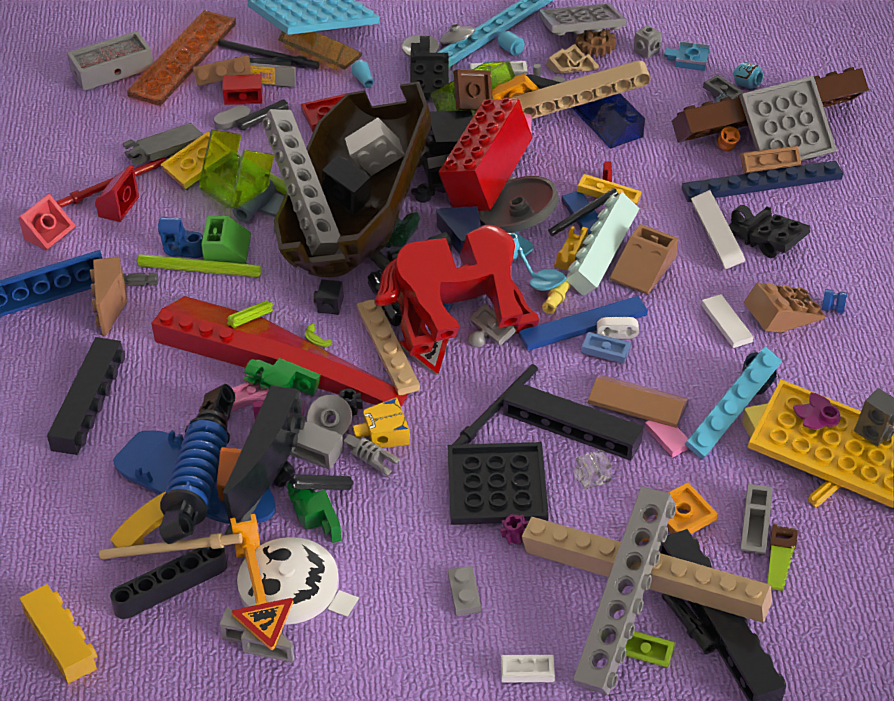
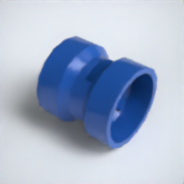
(829, 298)

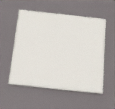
(343, 603)

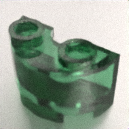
(404, 230)

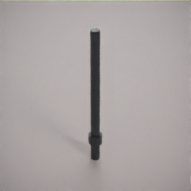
(299, 61)
(469, 432)

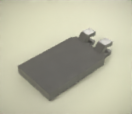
(161, 144)

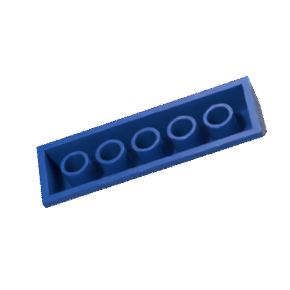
(47, 283)

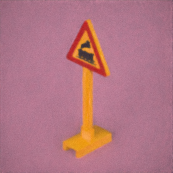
(265, 618)

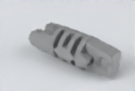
(370, 453)

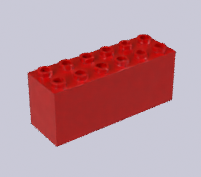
(486, 154)

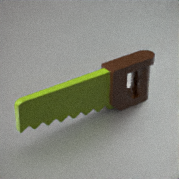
(780, 555)

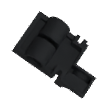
(428, 67)
(771, 232)

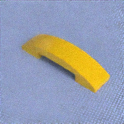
(139, 524)

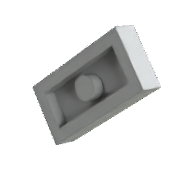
(464, 591)

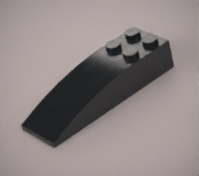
(264, 450)

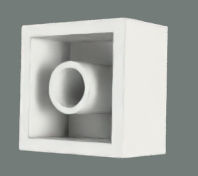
(374, 146)

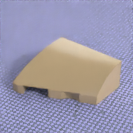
(571, 61)

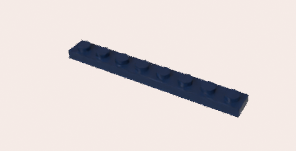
(764, 180)

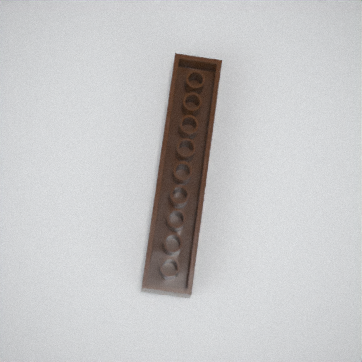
(713, 117)

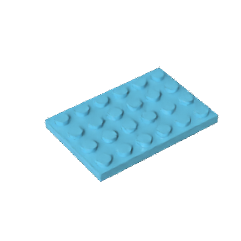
(313, 15)

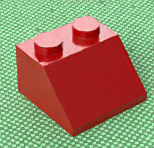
(118, 196)

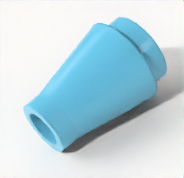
(362, 72)

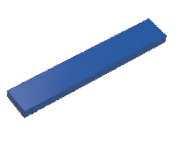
(579, 323)

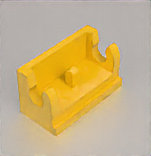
(572, 245)

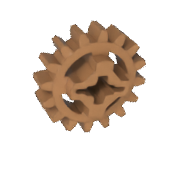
(596, 42)

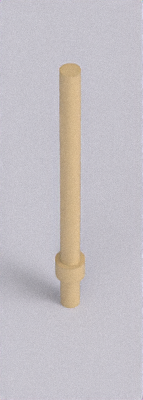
(214, 541)

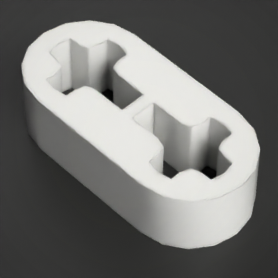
(618, 327)

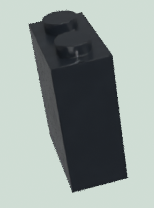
(446, 130)

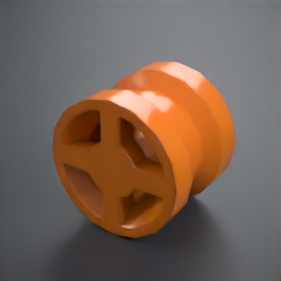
(728, 133)

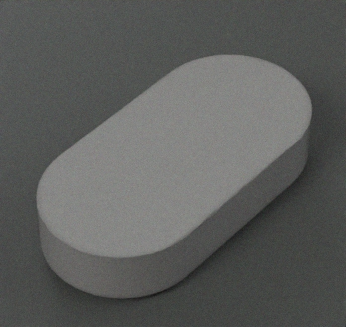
(229, 118)

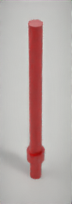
(78, 196)

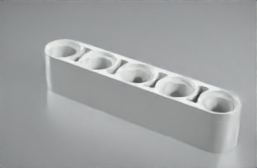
(718, 230)

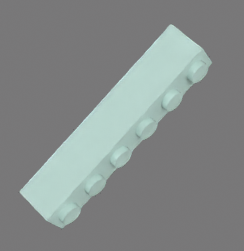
(602, 243)

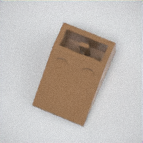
(645, 259)
(108, 291)
(782, 307)

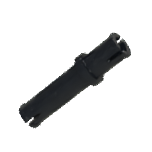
(695, 628)

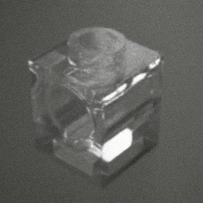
(592, 469)

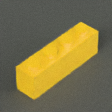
(58, 633)

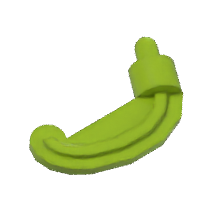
(313, 338)

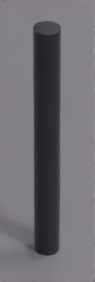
(582, 212)

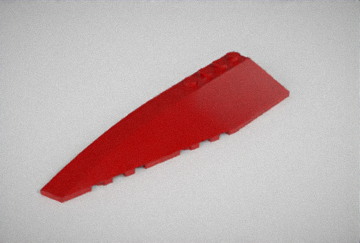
(204, 331)

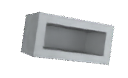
(318, 445)

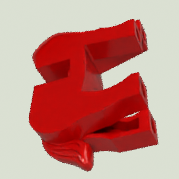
(427, 277)

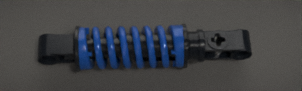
(196, 466)

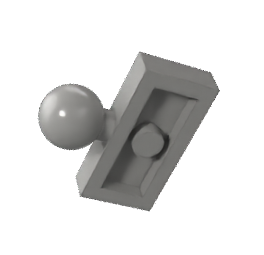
(486, 321)

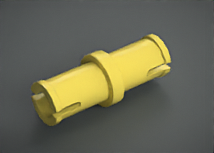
(555, 297)

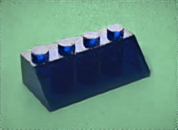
(612, 119)

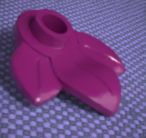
(818, 412)

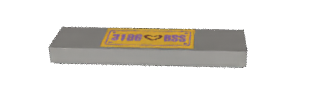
(275, 74)

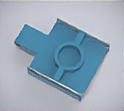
(689, 55)

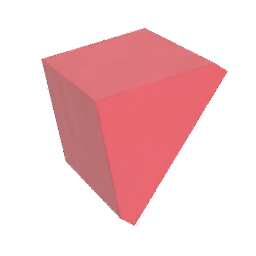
(45, 223)

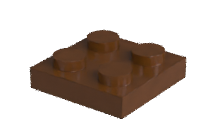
(471, 88)

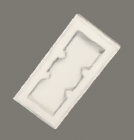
(527, 668)

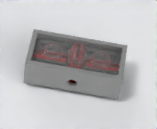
(110, 60)

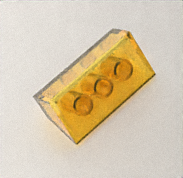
(321, 49)

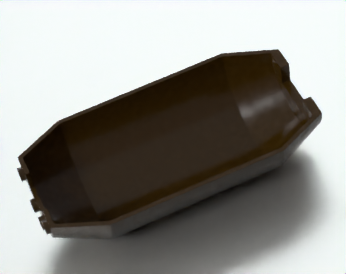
(374, 223)

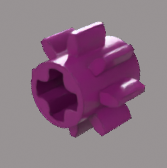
(514, 528)

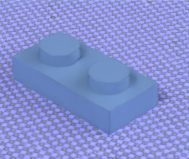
(606, 347)

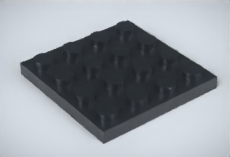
(495, 482)

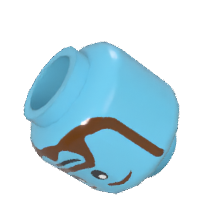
(748, 75)

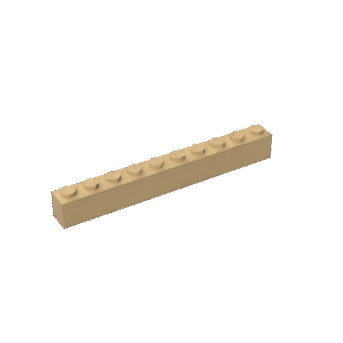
(669, 576)

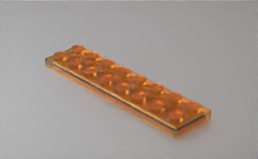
(180, 57)

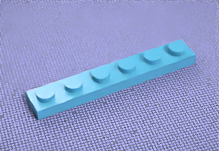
(733, 402)

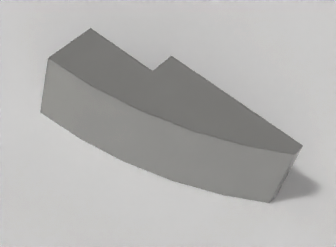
(756, 519)
(236, 632)

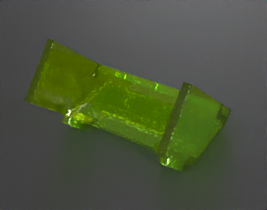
(233, 178)

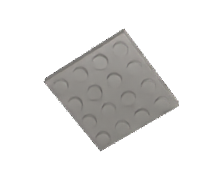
(582, 18)
(789, 117)

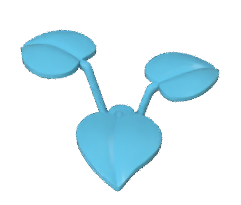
(544, 279)

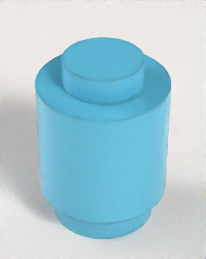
(511, 43)

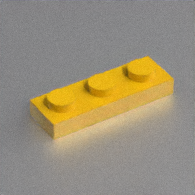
(597, 187)

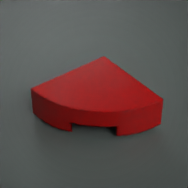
(607, 171)

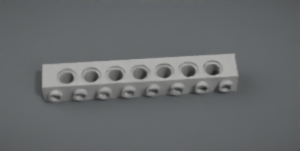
(301, 182)
(648, 503)

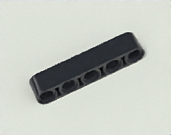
(167, 581)

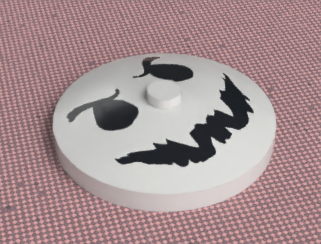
(296, 571)

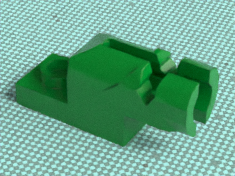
(281, 374)
(315, 511)

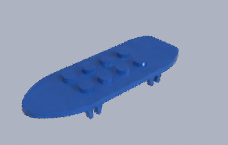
(150, 462)

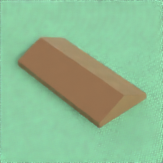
(637, 401)

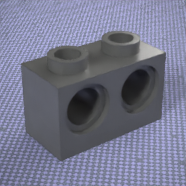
(877, 418)

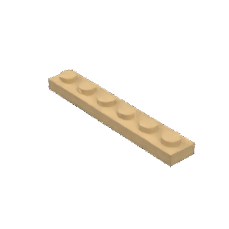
(388, 347)

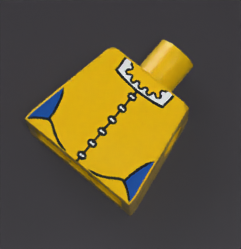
(384, 425)

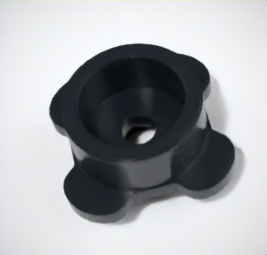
(422, 193)

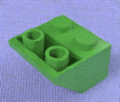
(225, 240)

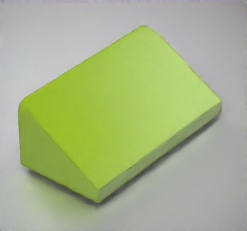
(650, 649)

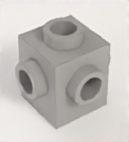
(647, 41)

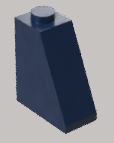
(457, 223)

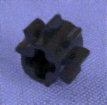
(353, 399)

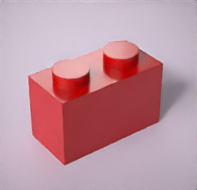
(242, 89)

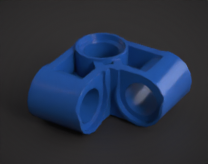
(177, 240)

